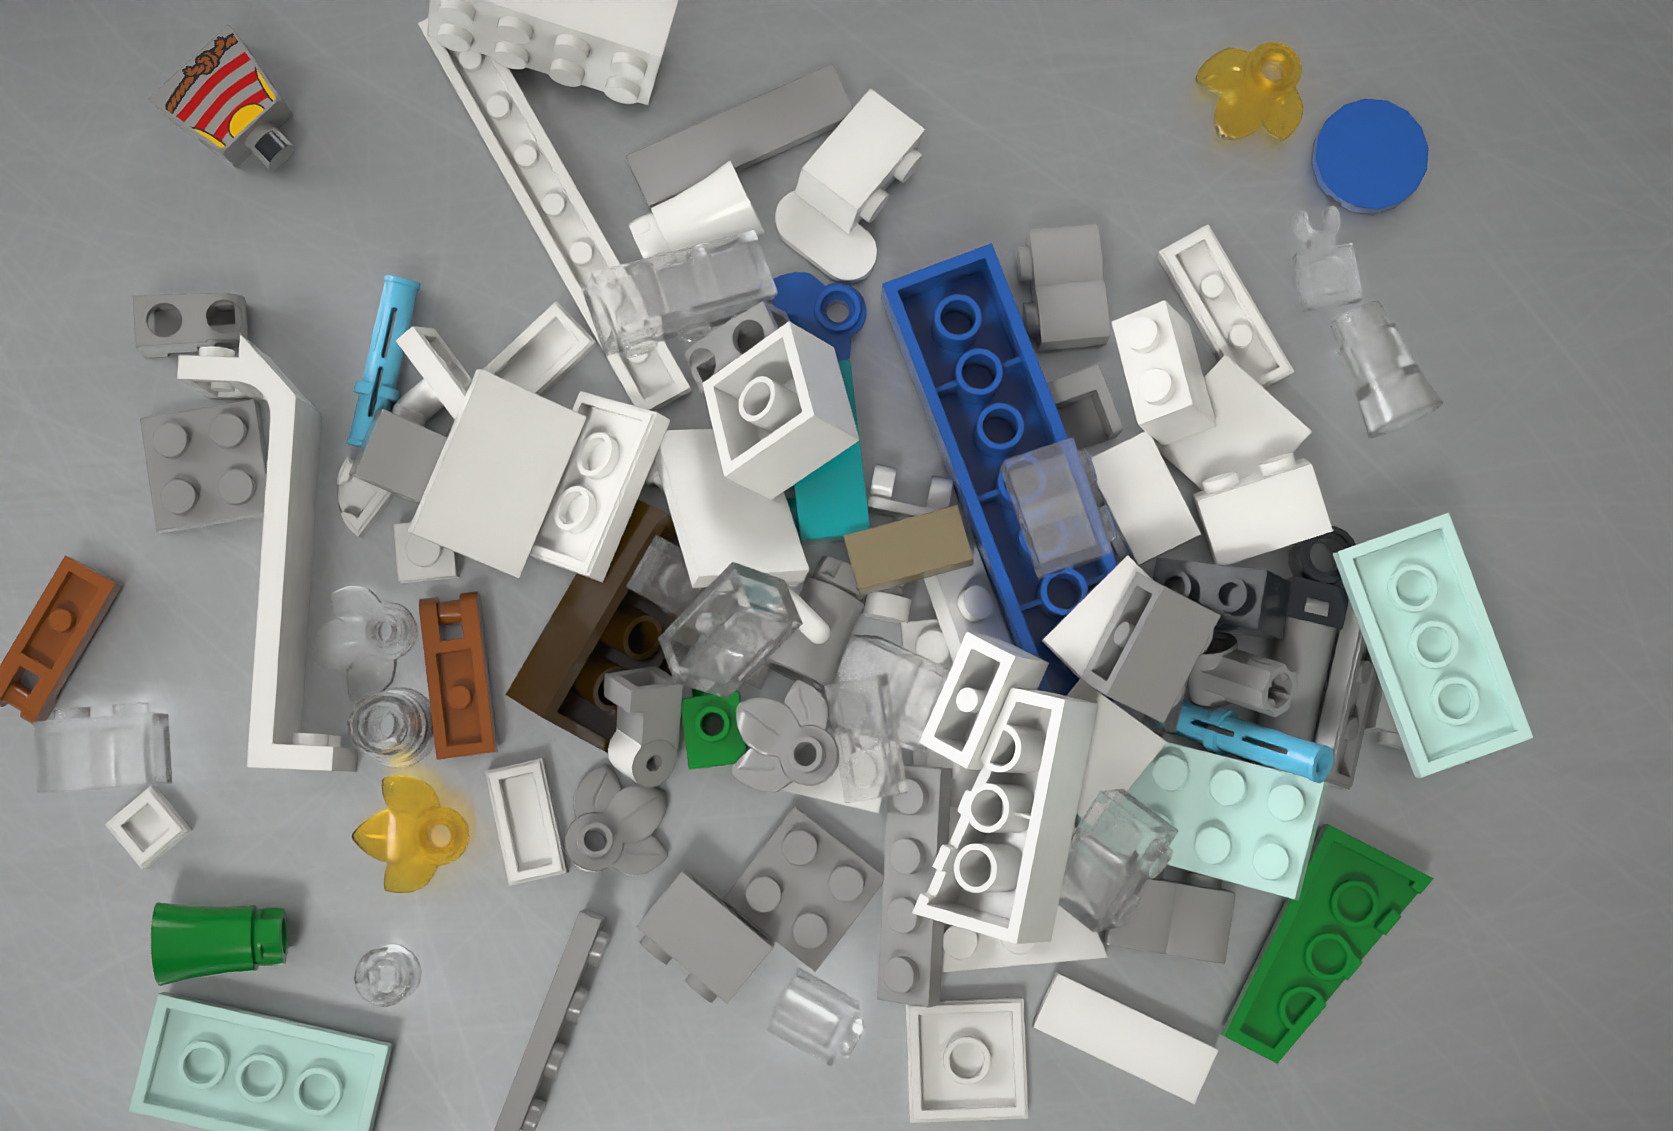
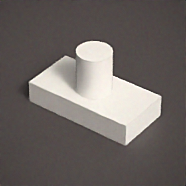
(443, 376)

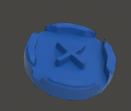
(1370, 156)

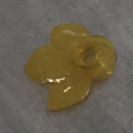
(1248, 96)
(404, 834)

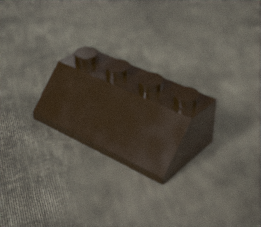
(597, 633)

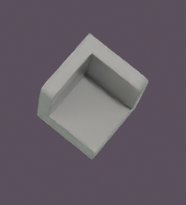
(1086, 407)

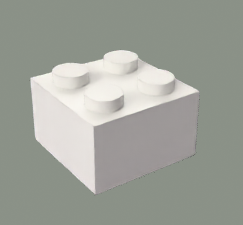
(780, 411)

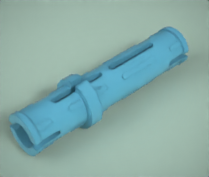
(399, 296)
(1302, 758)

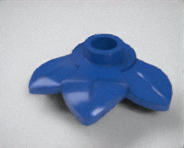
(807, 306)

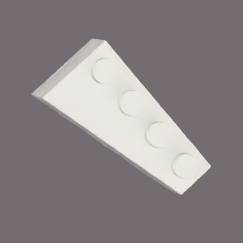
(1016, 822)

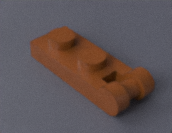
(55, 637)
(458, 678)

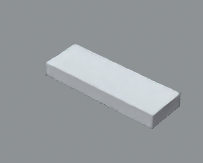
(1223, 306)
(1125, 1038)

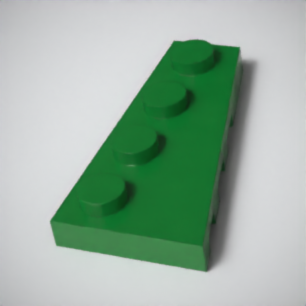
(1318, 942)

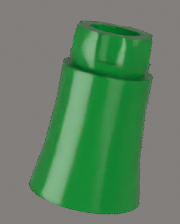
(215, 940)

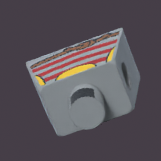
(228, 103)

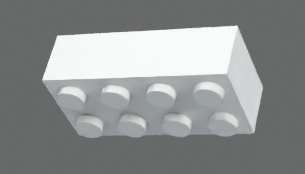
(576, 42)

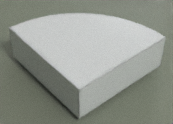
(359, 500)

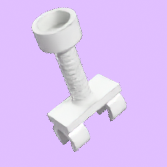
(890, 603)

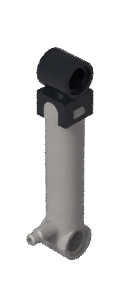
(1311, 622)

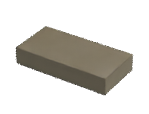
(908, 550)

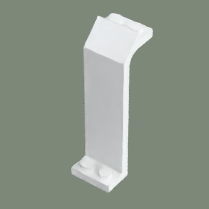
(285, 555)

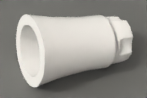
(698, 215)

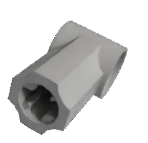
(1238, 677)

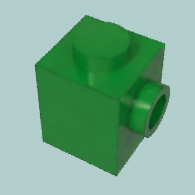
(711, 730)

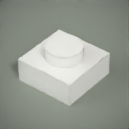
(422, 559)

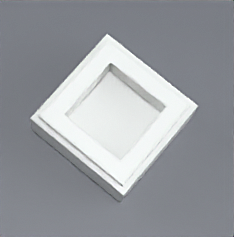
(148, 827)

